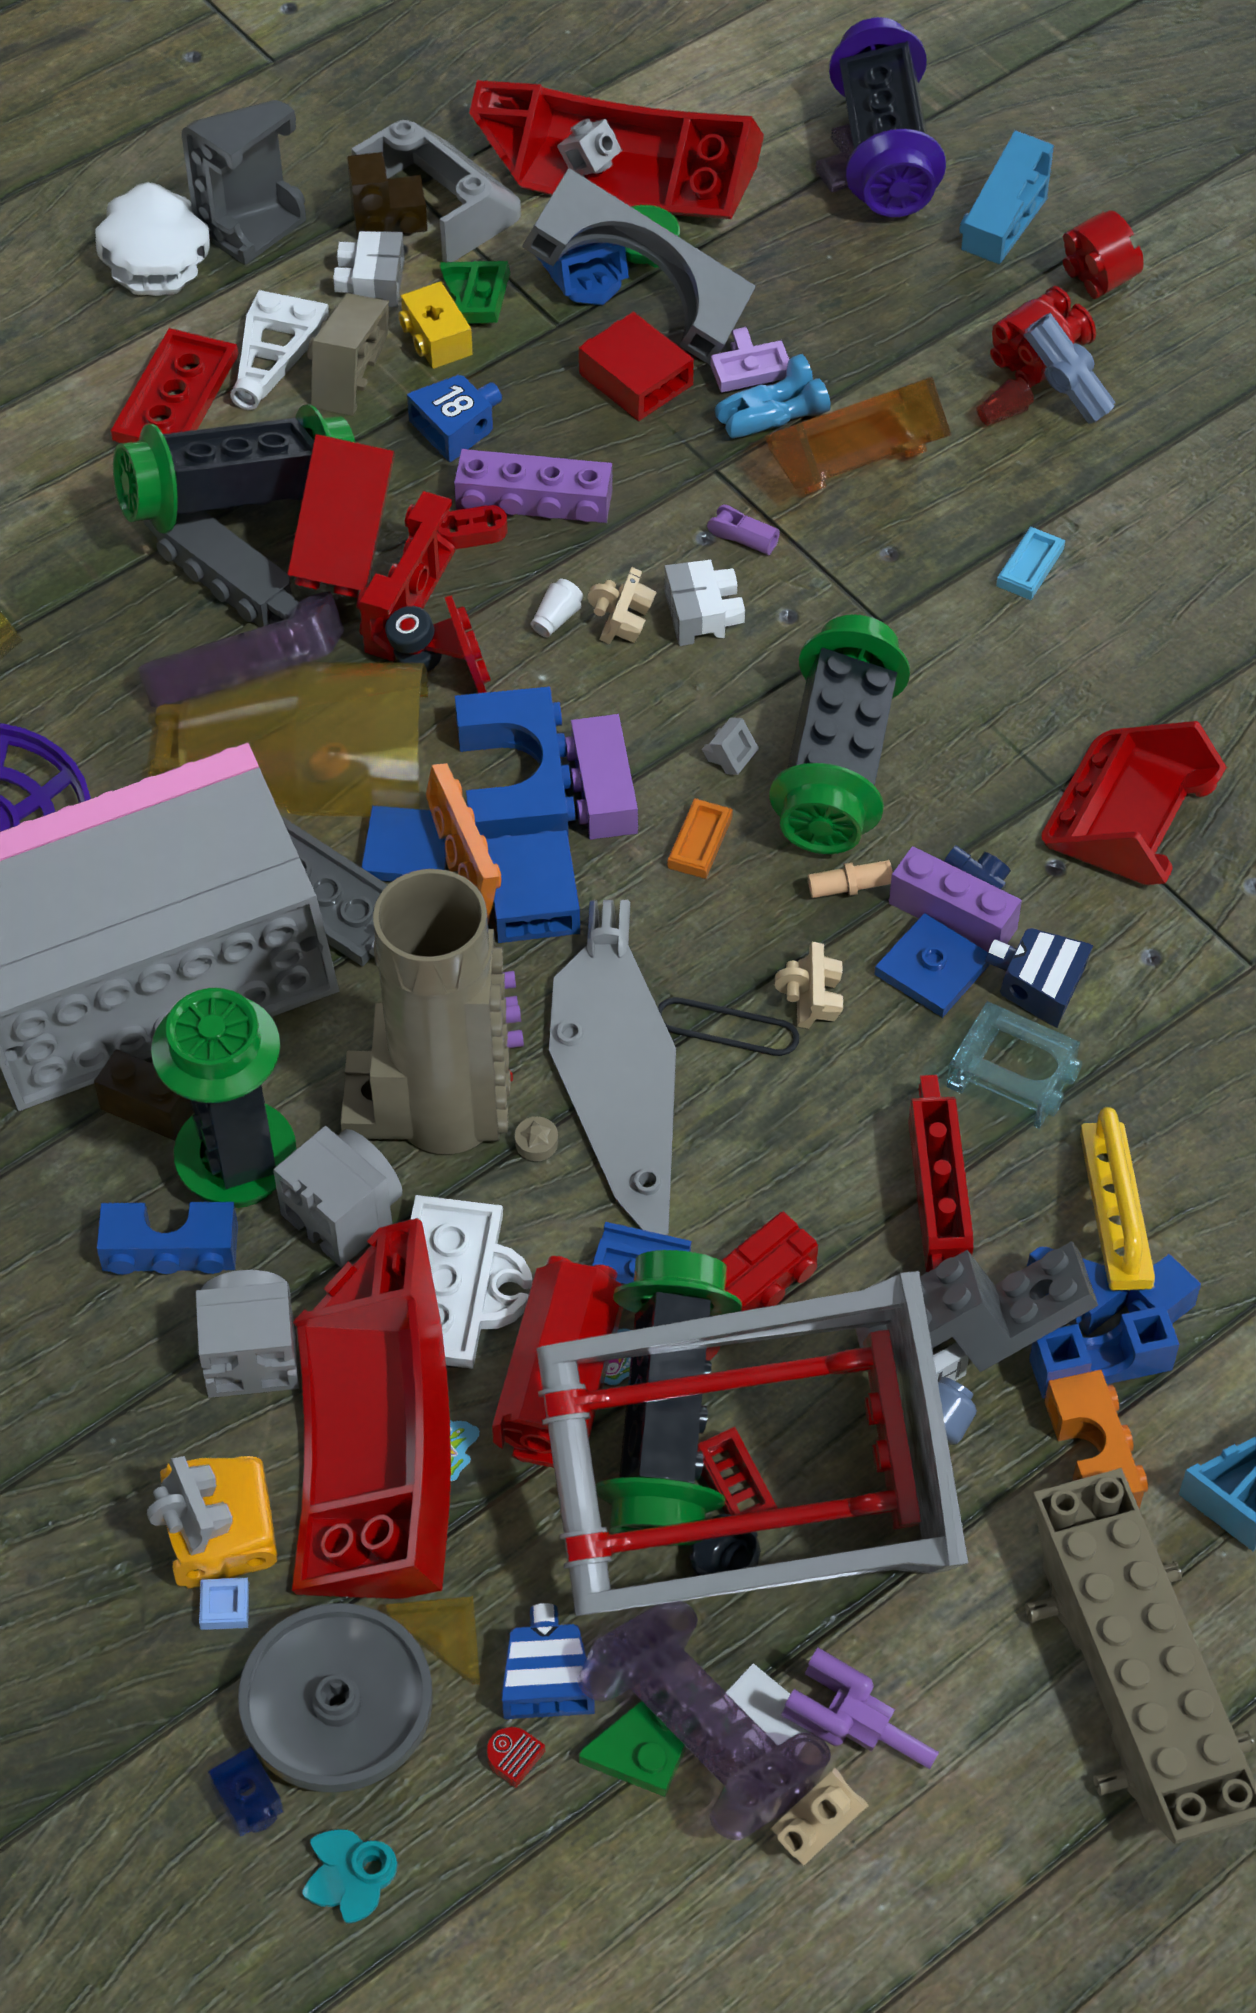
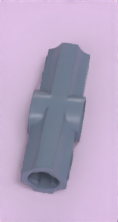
(1069, 368)

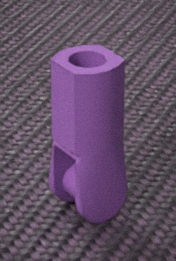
(743, 529)

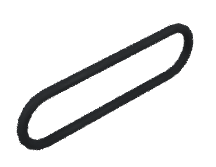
(780, 1052)

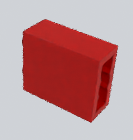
(636, 366)

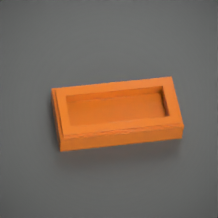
(700, 838)

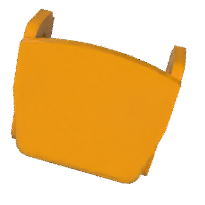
(251, 1537)

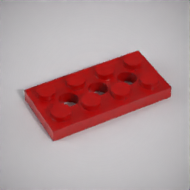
(165, 375)

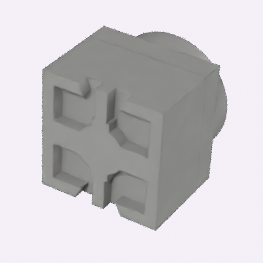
(337, 1191)
(246, 1334)

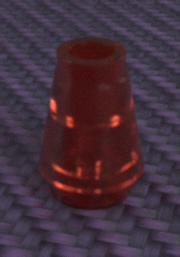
(1007, 401)

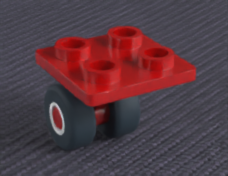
(421, 641)

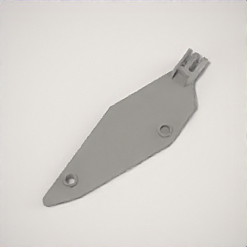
(618, 1066)

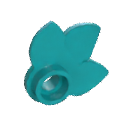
(343, 1875)

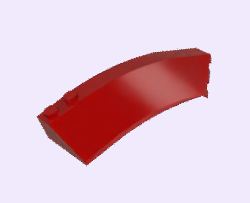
(667, 157)
(375, 1427)

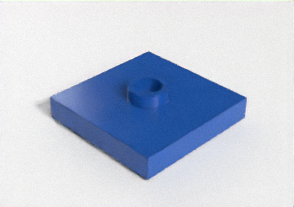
(932, 965)

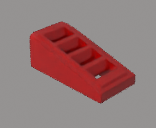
(731, 1441)

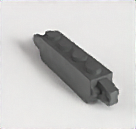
(228, 568)

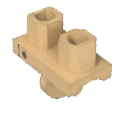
(616, 602)
(806, 984)
(818, 1817)

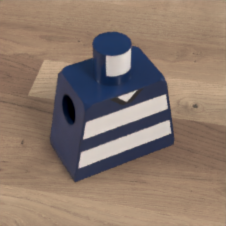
(1041, 972)

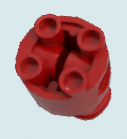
(1013, 348)

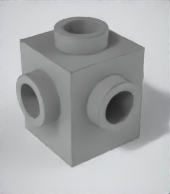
(590, 147)

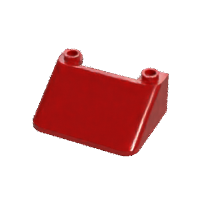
(1129, 796)

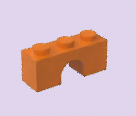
(1087, 1410)

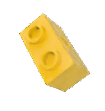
(435, 325)

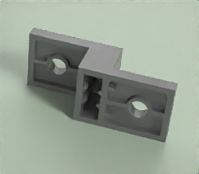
(1002, 1317)

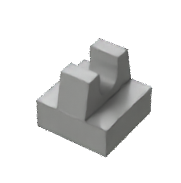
(731, 746)

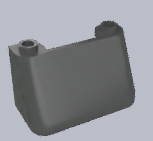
(239, 178)

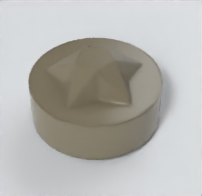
(536, 1138)

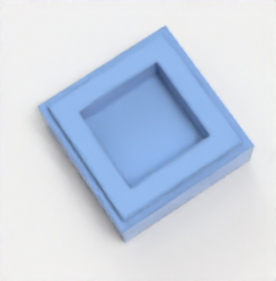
(224, 1603)

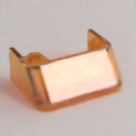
(860, 435)

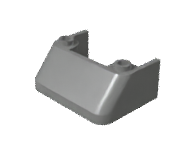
(486, 202)

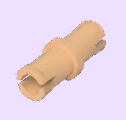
(850, 879)

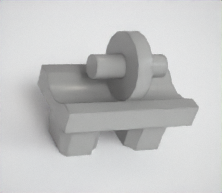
(182, 1506)

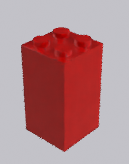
(340, 515)

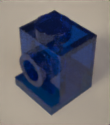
(237, 1776)

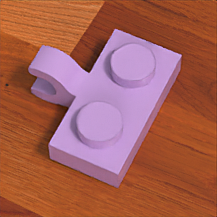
(749, 364)

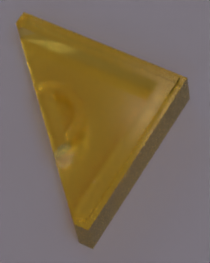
(445, 1629)

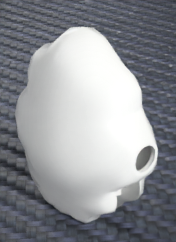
(152, 240)

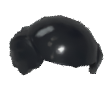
(725, 1553)

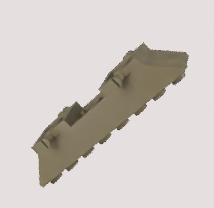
(1146, 1665)

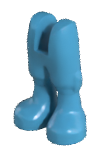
(763, 405)

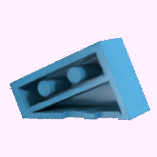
(1226, 1490)

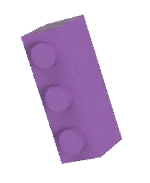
(602, 777)
(954, 899)

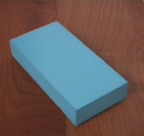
(1030, 563)

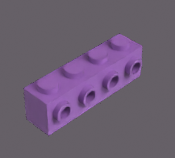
(576, 492)

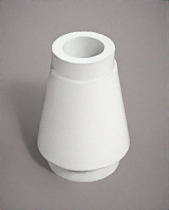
(558, 605)

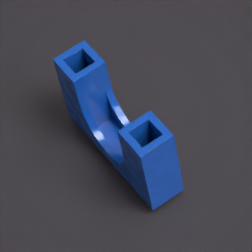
(526, 723)

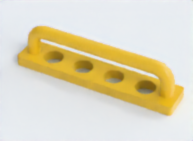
(1135, 1268)

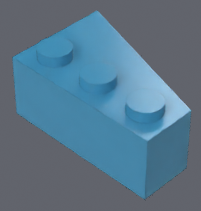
(1008, 198)

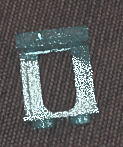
(1038, 1095)

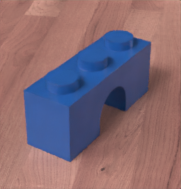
(203, 1243)
(1136, 1348)

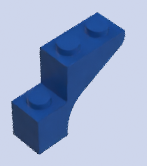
(1171, 1288)

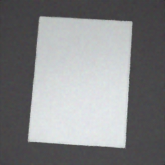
(764, 1703)

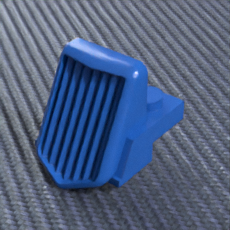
(590, 272)

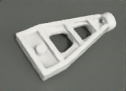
(279, 314)

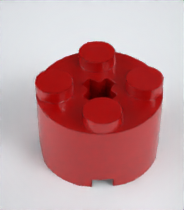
(1102, 253)

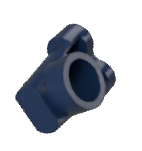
(986, 868)

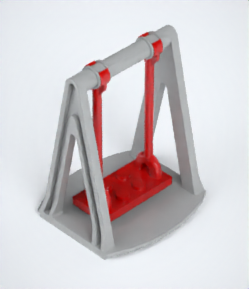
(901, 1405)

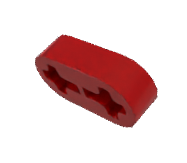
(472, 526)

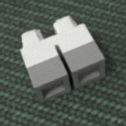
(376, 263)
(696, 600)

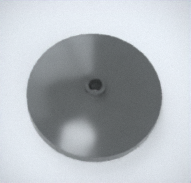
(327, 1659)

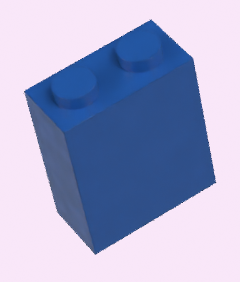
(536, 887)

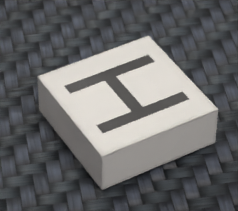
(951, 1363)

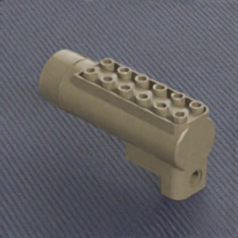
(441, 1024)

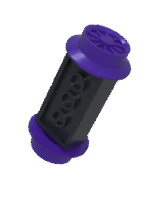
(893, 157)

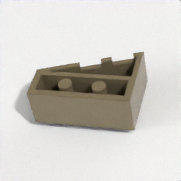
(344, 349)

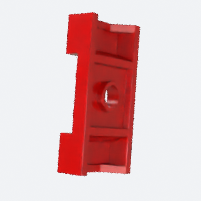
(411, 579)

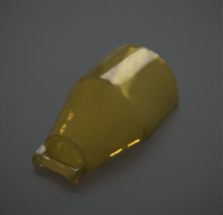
(320, 731)

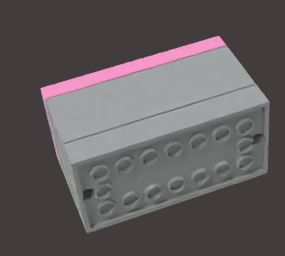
(141, 903)

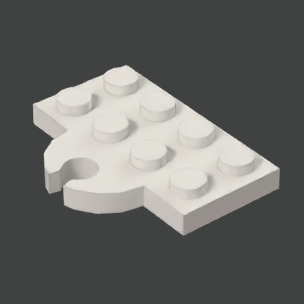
(468, 1272)

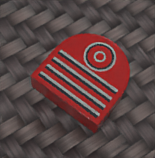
(513, 1754)

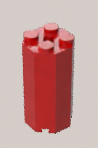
(563, 1305)

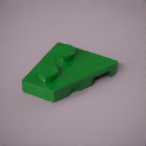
(477, 288)
(637, 1751)

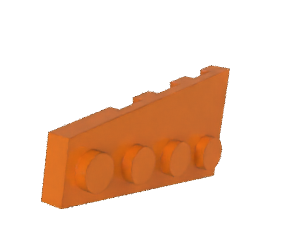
(464, 845)

